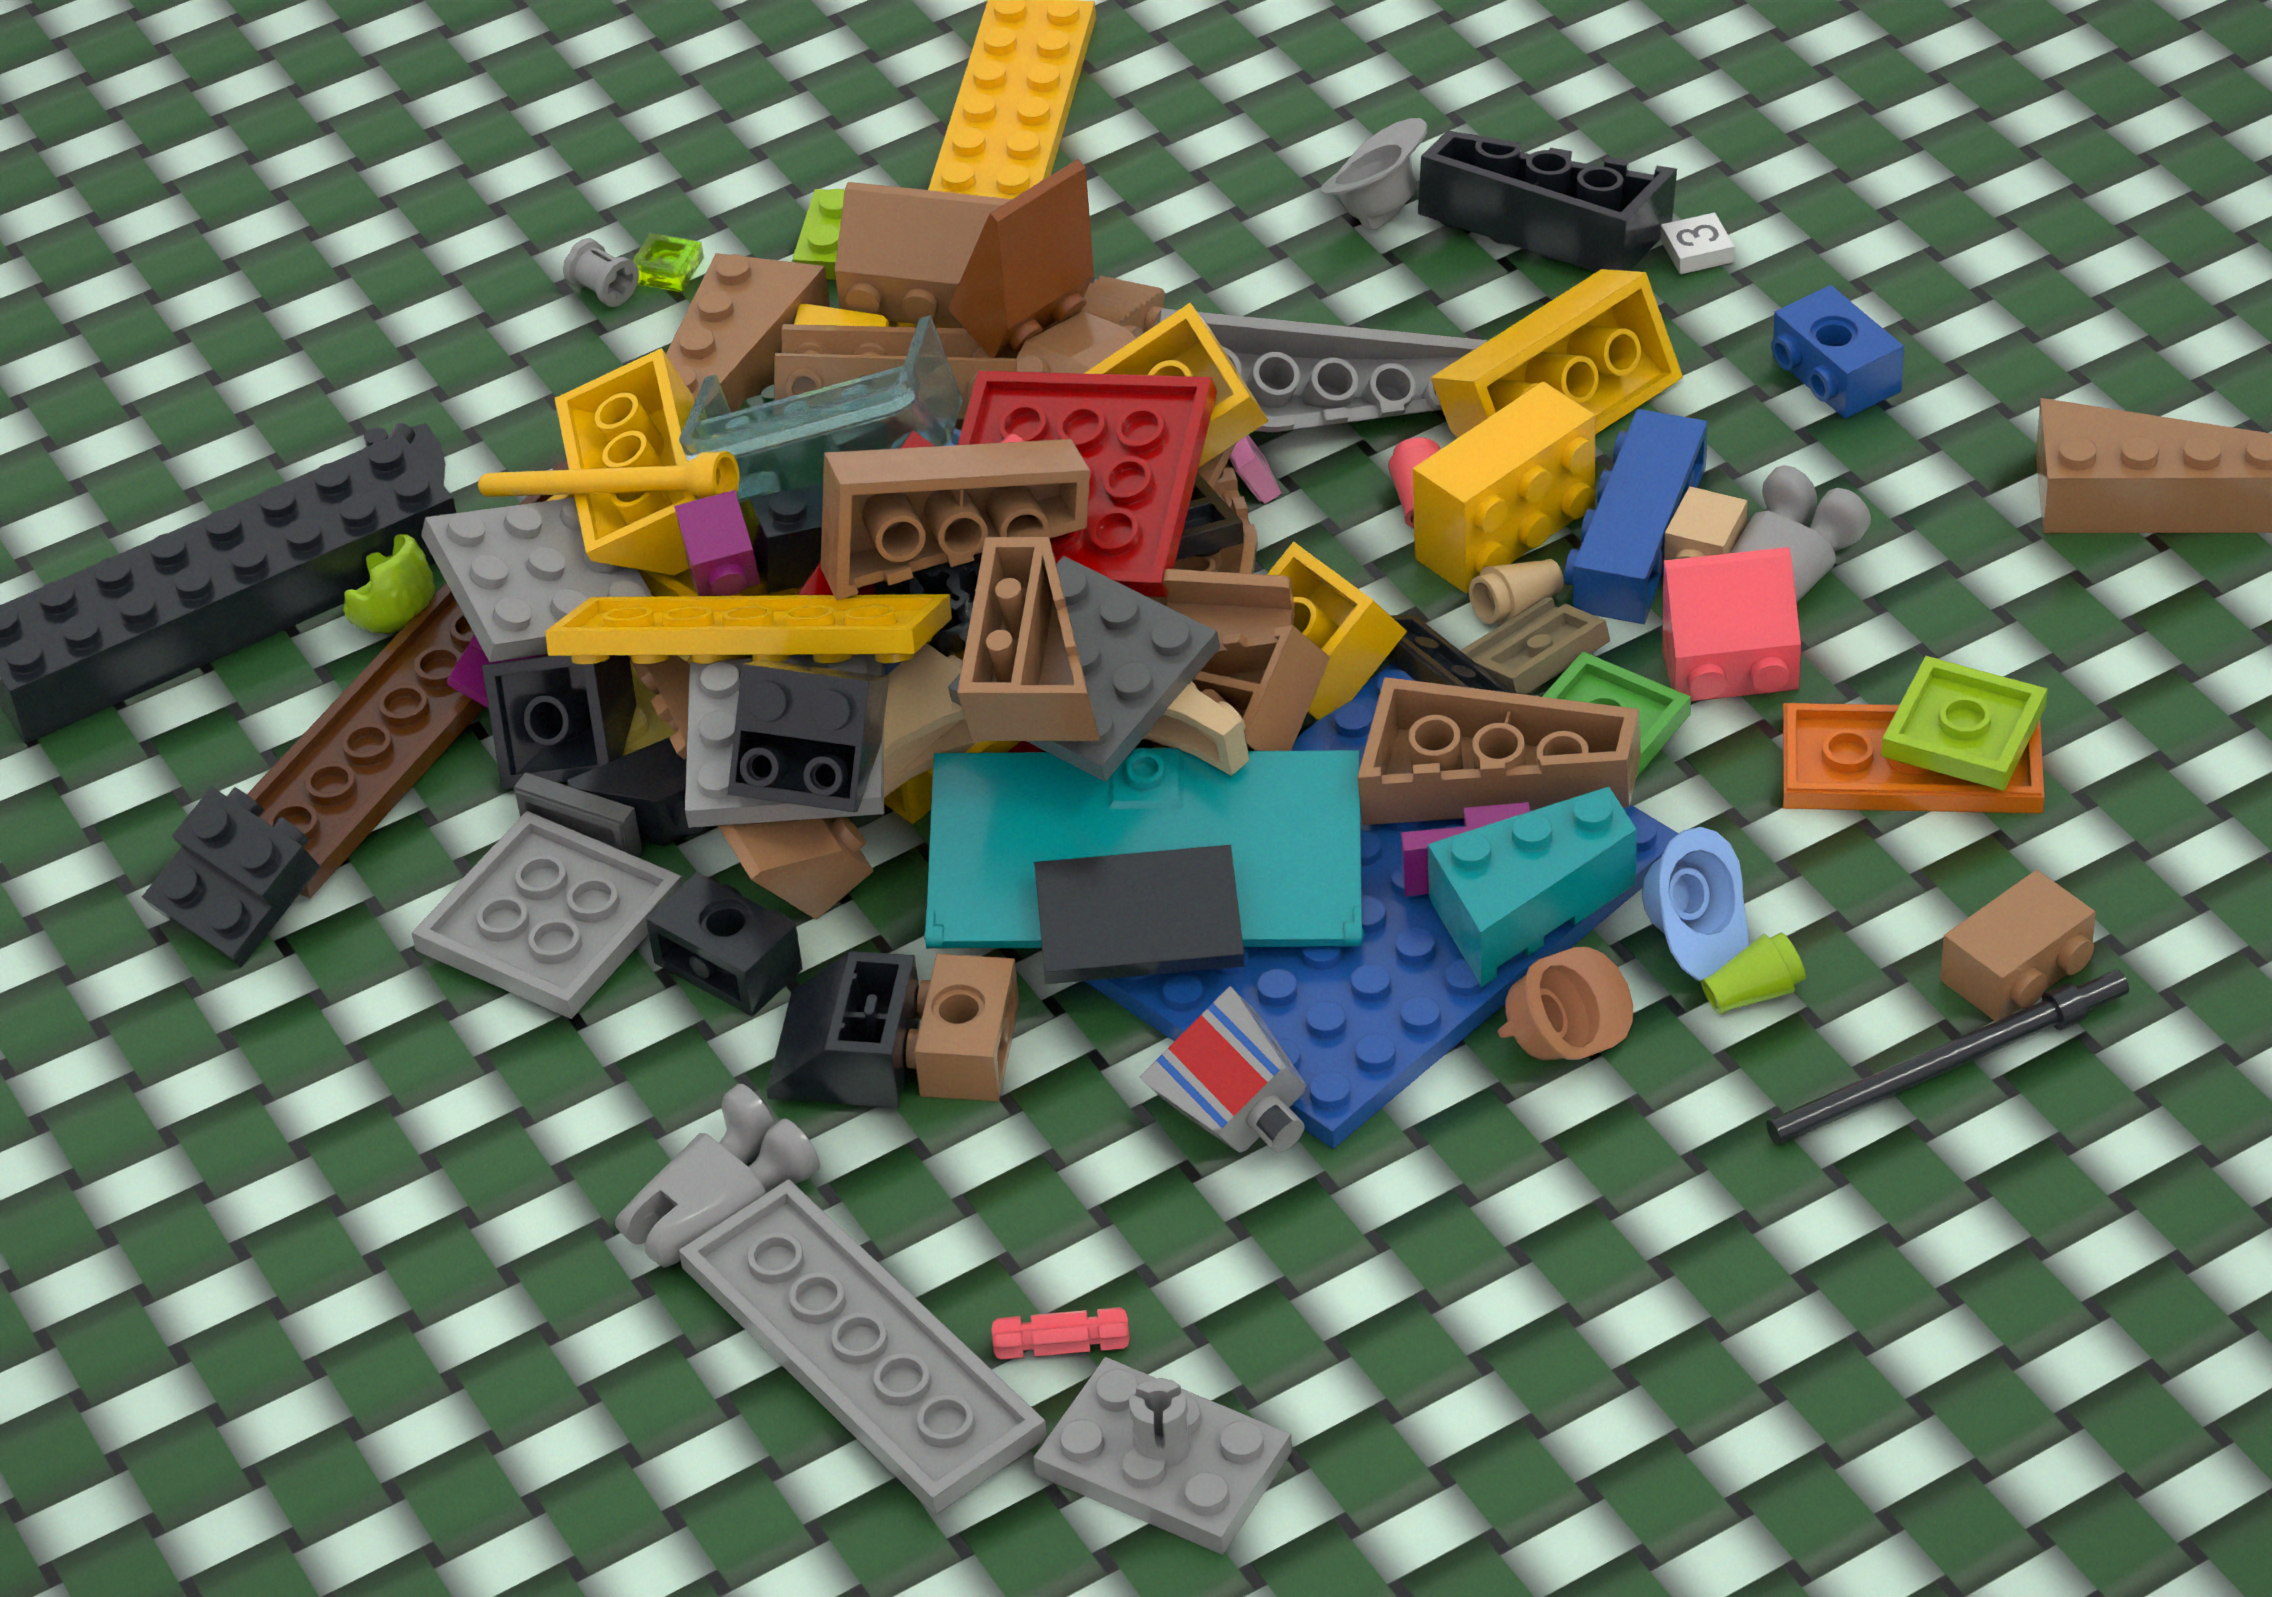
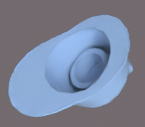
(1698, 901)

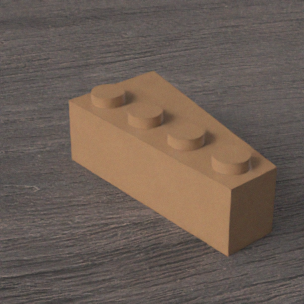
(739, 322)
(2149, 473)
(938, 503)
(1474, 747)

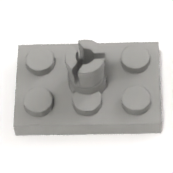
(1163, 1455)

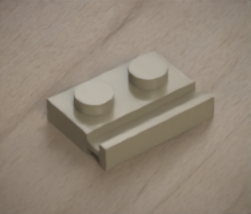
(1537, 645)

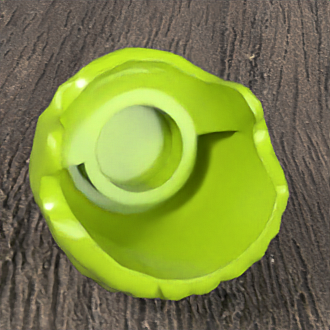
(396, 590)

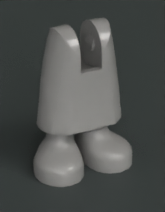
(1791, 508)
(714, 1179)

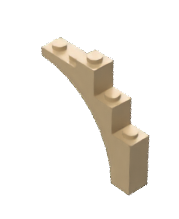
(926, 721)

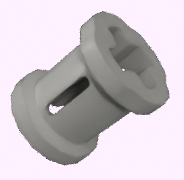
(607, 276)

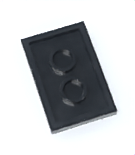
(1138, 914)

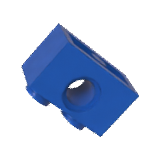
(1837, 351)

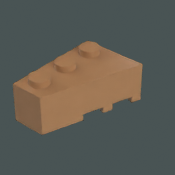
(1021, 651)
(1266, 682)

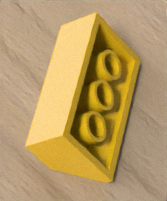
(1592, 343)
(629, 422)

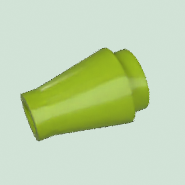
(1756, 974)

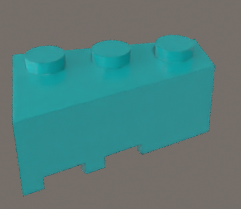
(1529, 875)

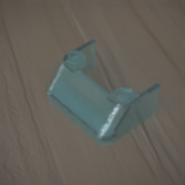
(786, 439)

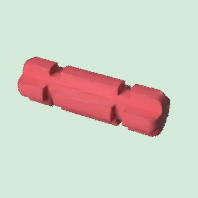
(1060, 1333)

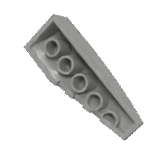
(1332, 372)

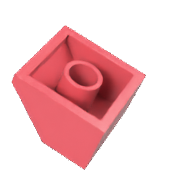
(1731, 624)

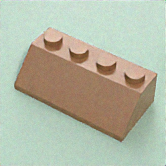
(906, 250)

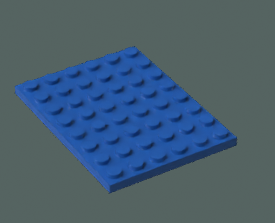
(1373, 1013)

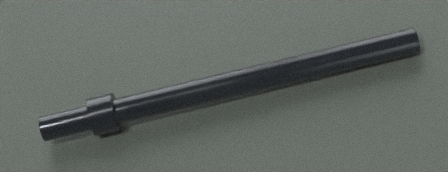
(2058, 1008)

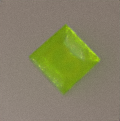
(668, 261)

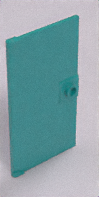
(1282, 813)

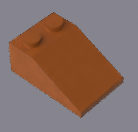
(1028, 264)

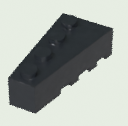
(1545, 200)

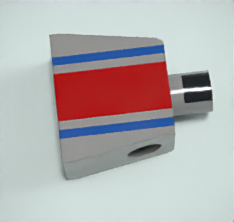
(1231, 1077)

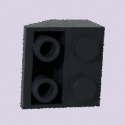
(806, 734)
(848, 1033)

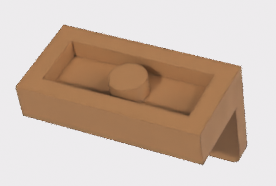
(1232, 600)

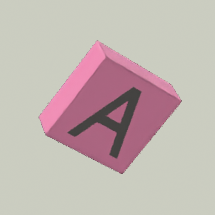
(1254, 470)

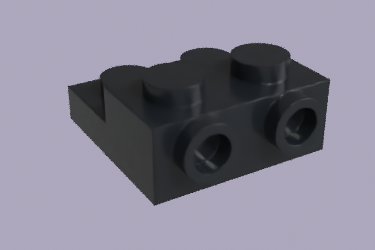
(232, 874)

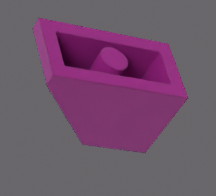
(717, 545)

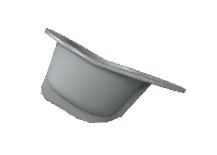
(1379, 174)

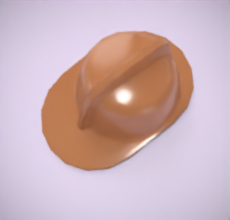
(1569, 1006)

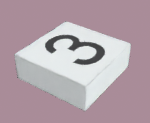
(1697, 243)

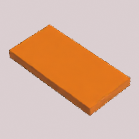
(1838, 765)

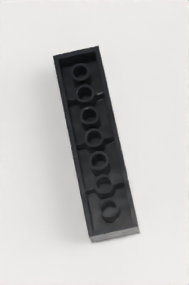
(209, 586)

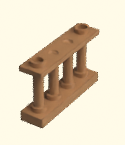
(835, 354)

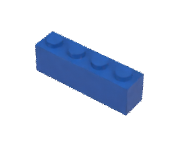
(1624, 538)

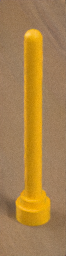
(703, 477)

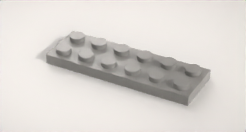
(863, 1346)

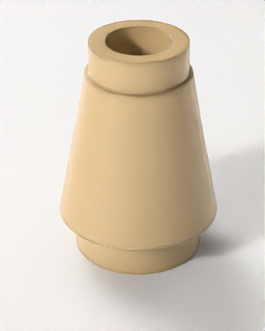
(1511, 588)

